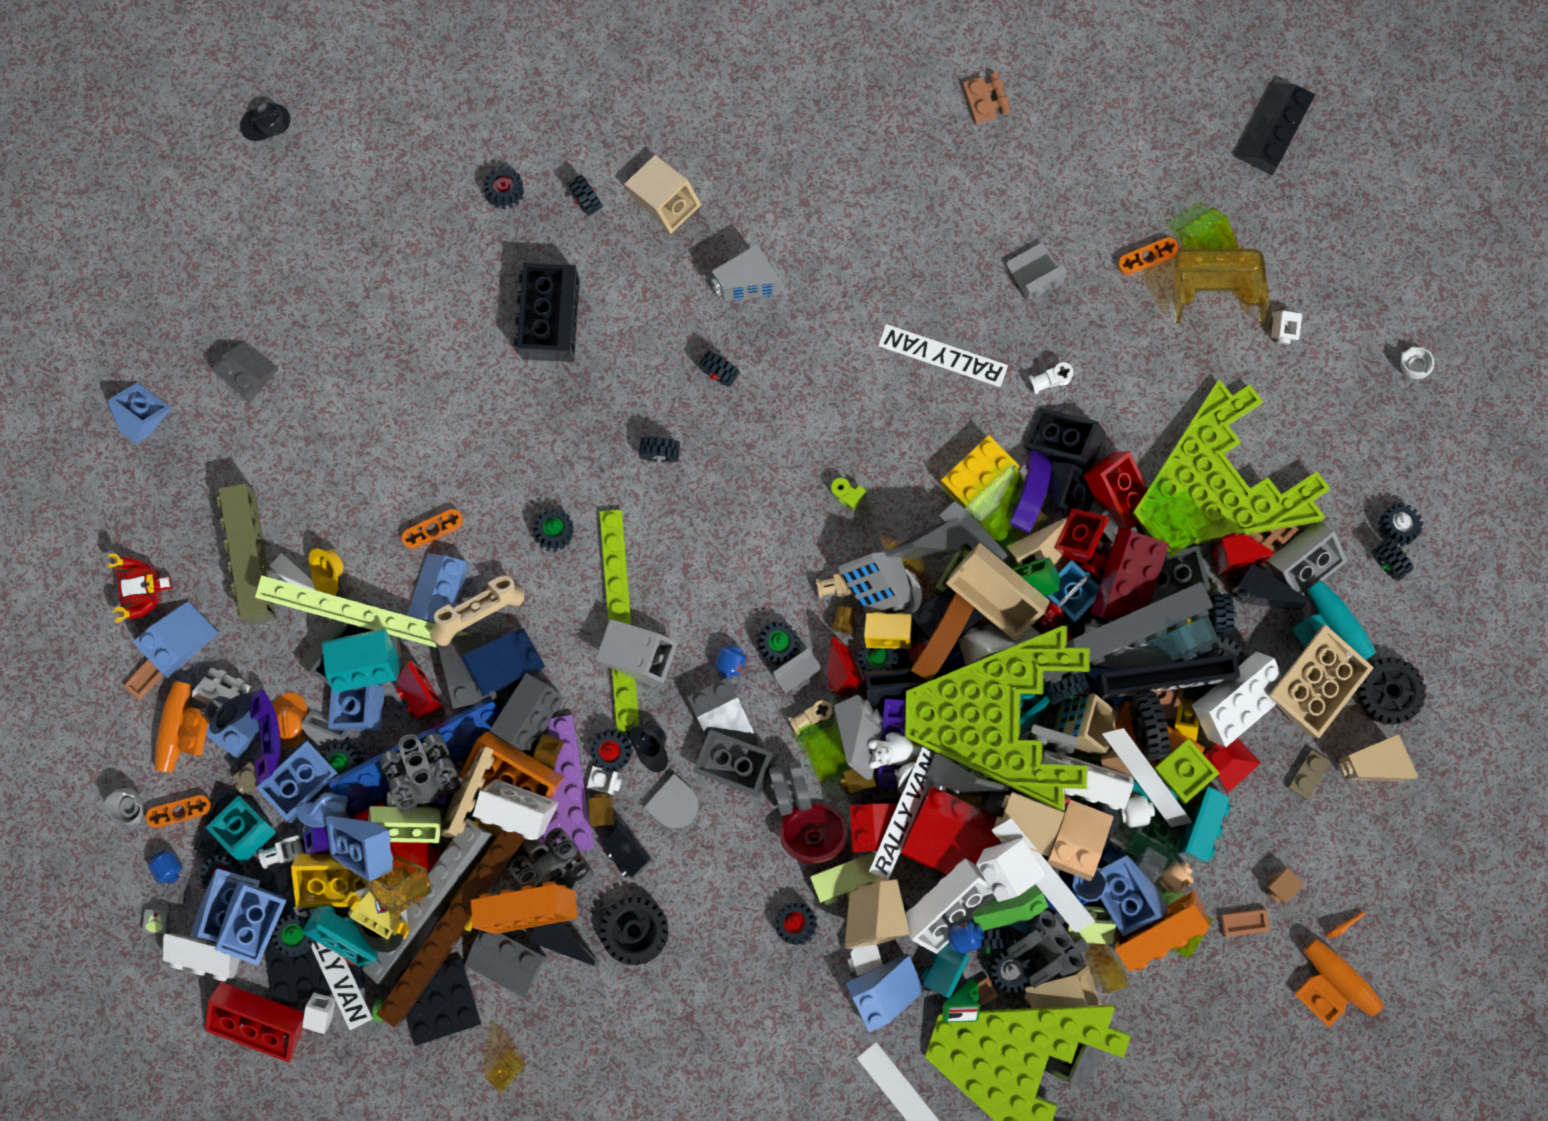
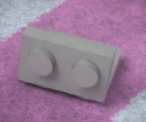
(1036, 271)

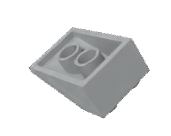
(858, 726)

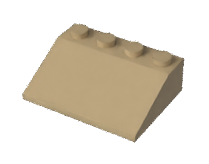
(1320, 682)

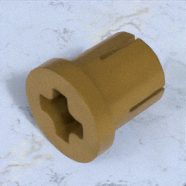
(843, 620)

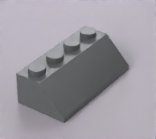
(313, 659)

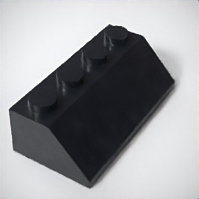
(1274, 126)

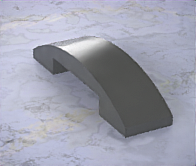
(975, 532)

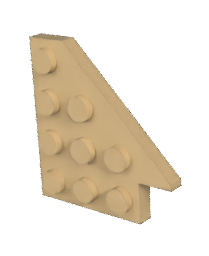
(463, 799)

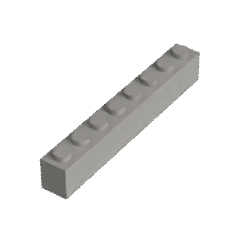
(445, 881)

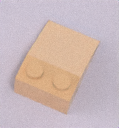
(1080, 840)

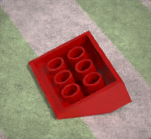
(948, 832)

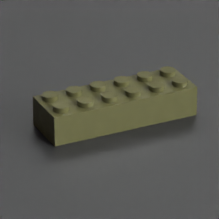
(246, 552)

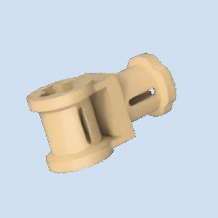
(834, 585)
(810, 717)

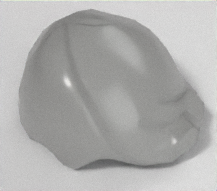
(124, 806)

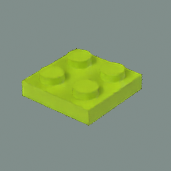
(1186, 771)

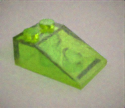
(995, 504)

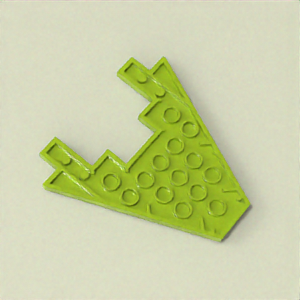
(1214, 484)
(977, 716)
(1007, 1050)

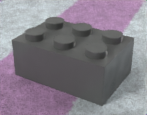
(527, 714)

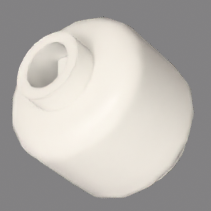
(1137, 812)

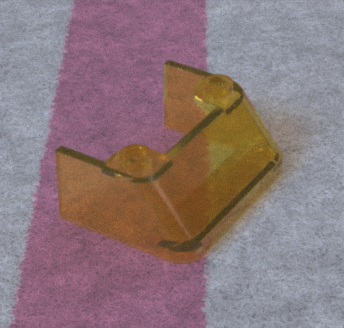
(1220, 271)

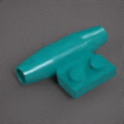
(1337, 617)

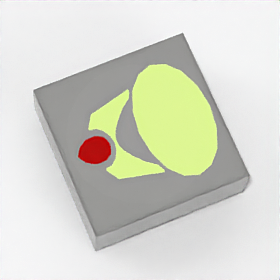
(155, 921)

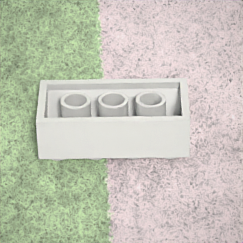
(948, 904)

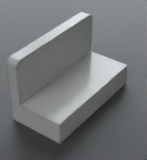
(796, 670)

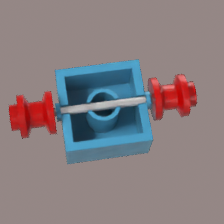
(1075, 592)

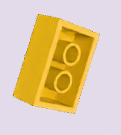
(976, 472)

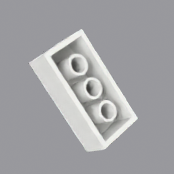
(1238, 704)

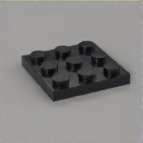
(444, 1005)

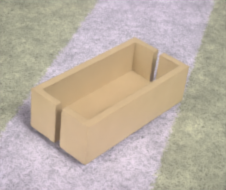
(998, 592)

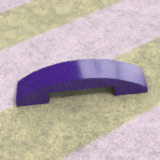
(1033, 491)
(893, 721)
(269, 735)

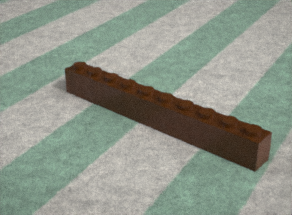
(449, 929)

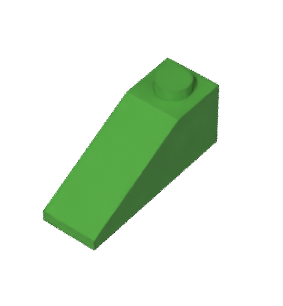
(1011, 910)

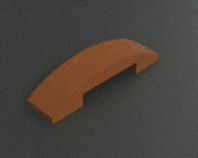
(943, 638)

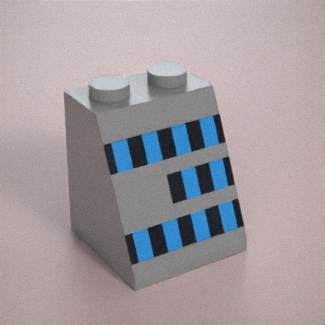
(746, 277)
(878, 582)

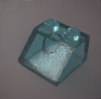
(1186, 640)

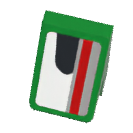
(963, 1005)

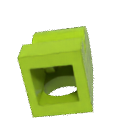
(846, 494)

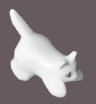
(894, 751)

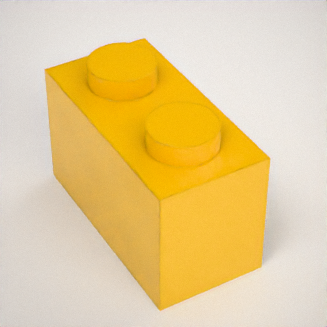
(888, 630)

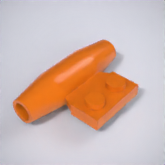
(179, 729)
(1335, 986)

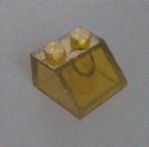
(400, 888)

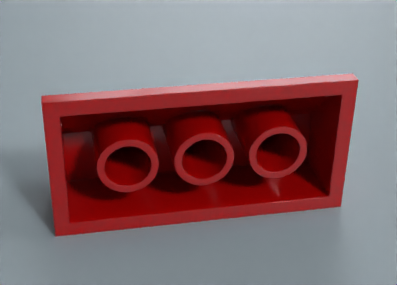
(254, 1021)

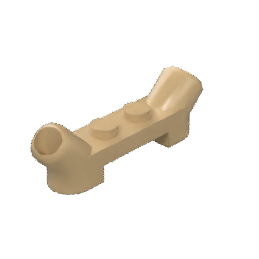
(451, 620)

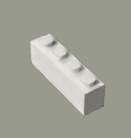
(1103, 784)

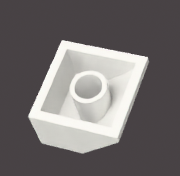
(1010, 868)

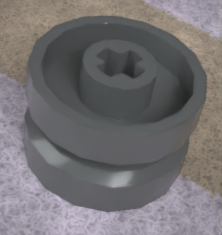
(788, 788)

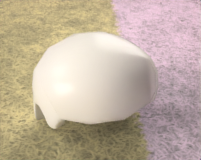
(1417, 362)

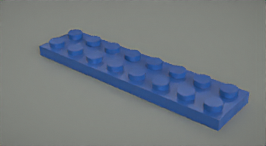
(367, 782)

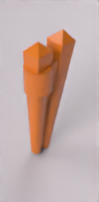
(1342, 927)

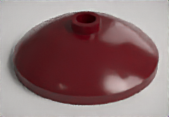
(819, 824)

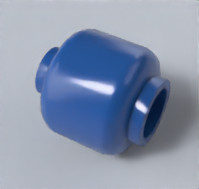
(730, 662)
(165, 867)
(965, 937)

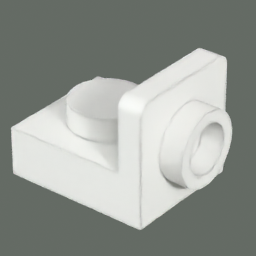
(604, 781)

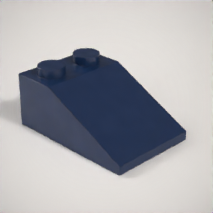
(503, 662)

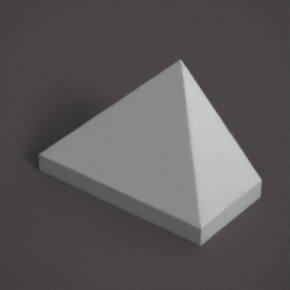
(317, 730)

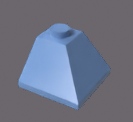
(137, 412)

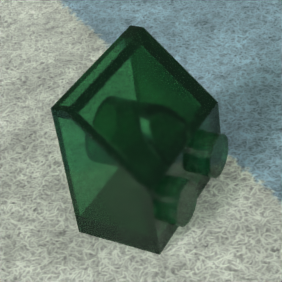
(1158, 836)

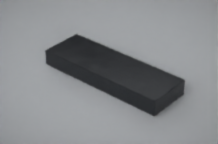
(206, 841)

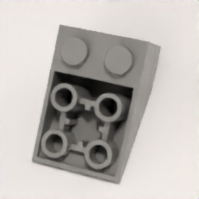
(636, 652)

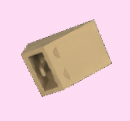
(1039, 546)

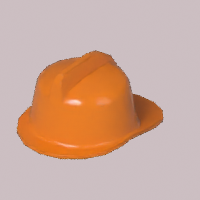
(290, 713)

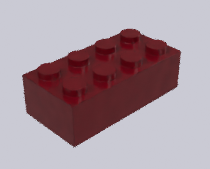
(1129, 575)

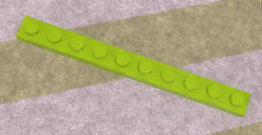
(619, 610)

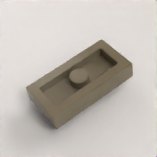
(1309, 774)

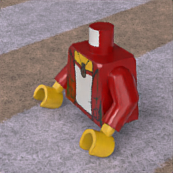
(138, 587)

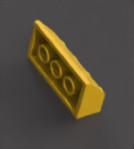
(322, 881)

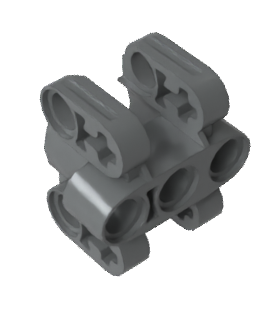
(420, 771)
(548, 863)
(1054, 943)

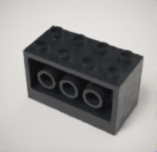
(549, 307)

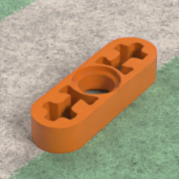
(1130, 257)
(419, 540)
(161, 810)

